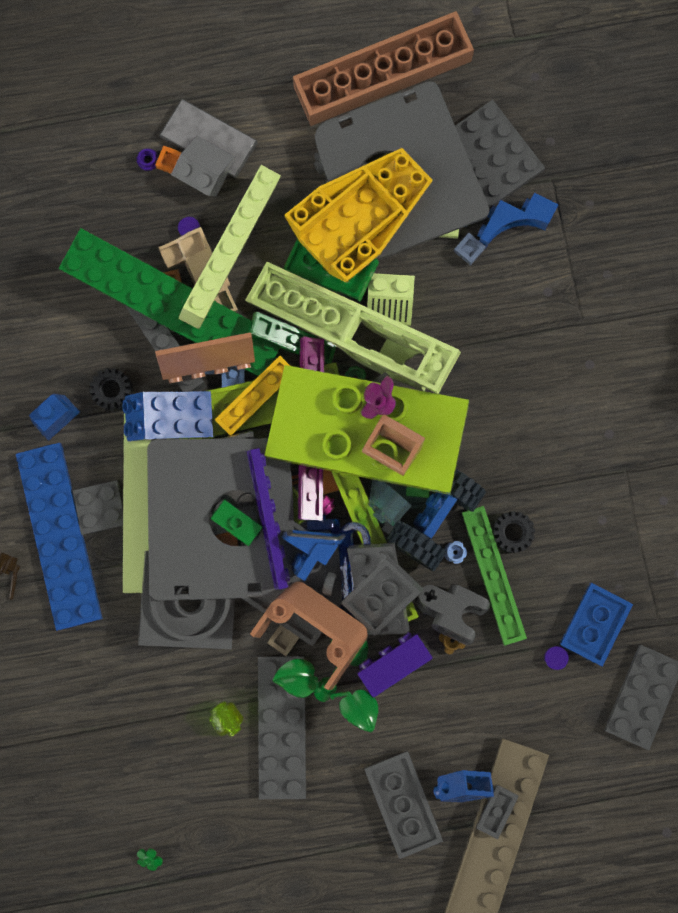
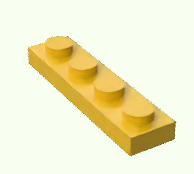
(252, 397)

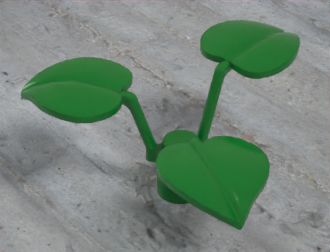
(357, 708)

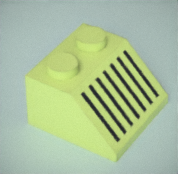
(392, 296)

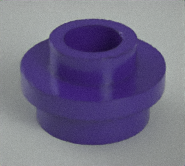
(147, 153)

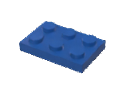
(596, 624)

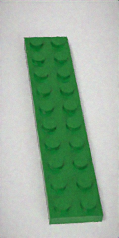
(155, 294)

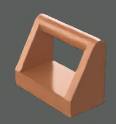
(400, 436)

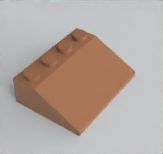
(206, 356)

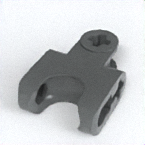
(448, 610)

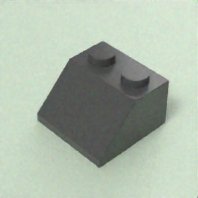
(203, 166)

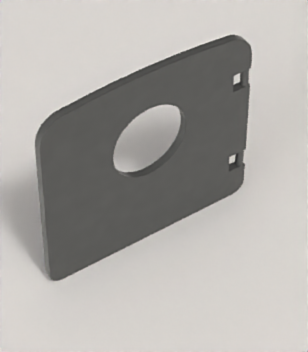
(431, 140)
(183, 551)

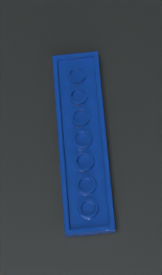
(58, 536)

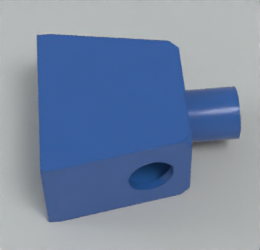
(53, 415)
(454, 786)

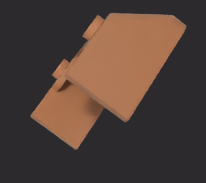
(345, 630)

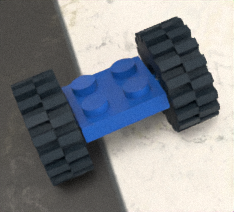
(415, 541)

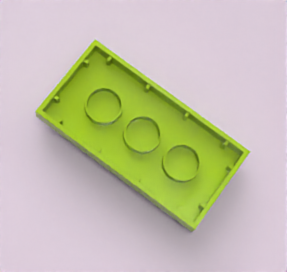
(323, 428)

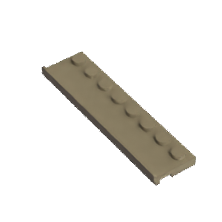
(489, 861)

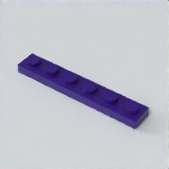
(266, 509)

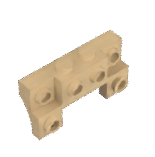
(195, 253)

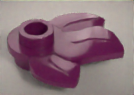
(378, 399)

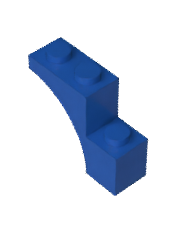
(534, 212)

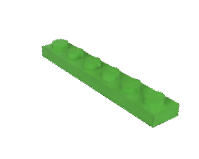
(494, 576)

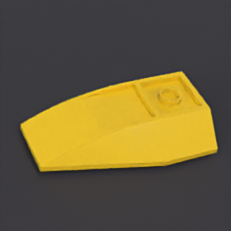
(358, 213)

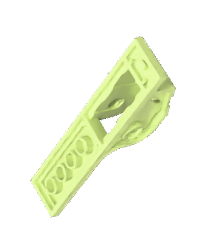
(337, 320)

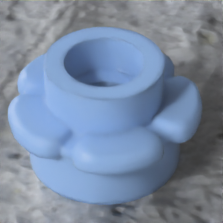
(458, 546)

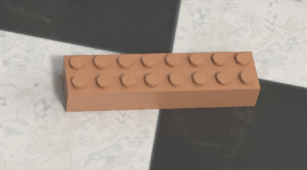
(383, 68)

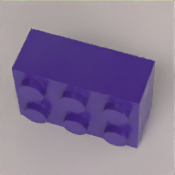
(393, 664)

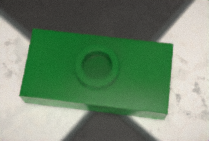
(236, 522)

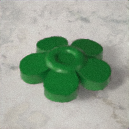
(149, 858)

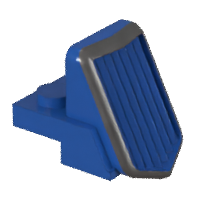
(315, 548)

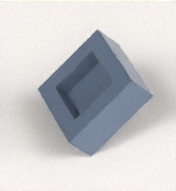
(469, 249)

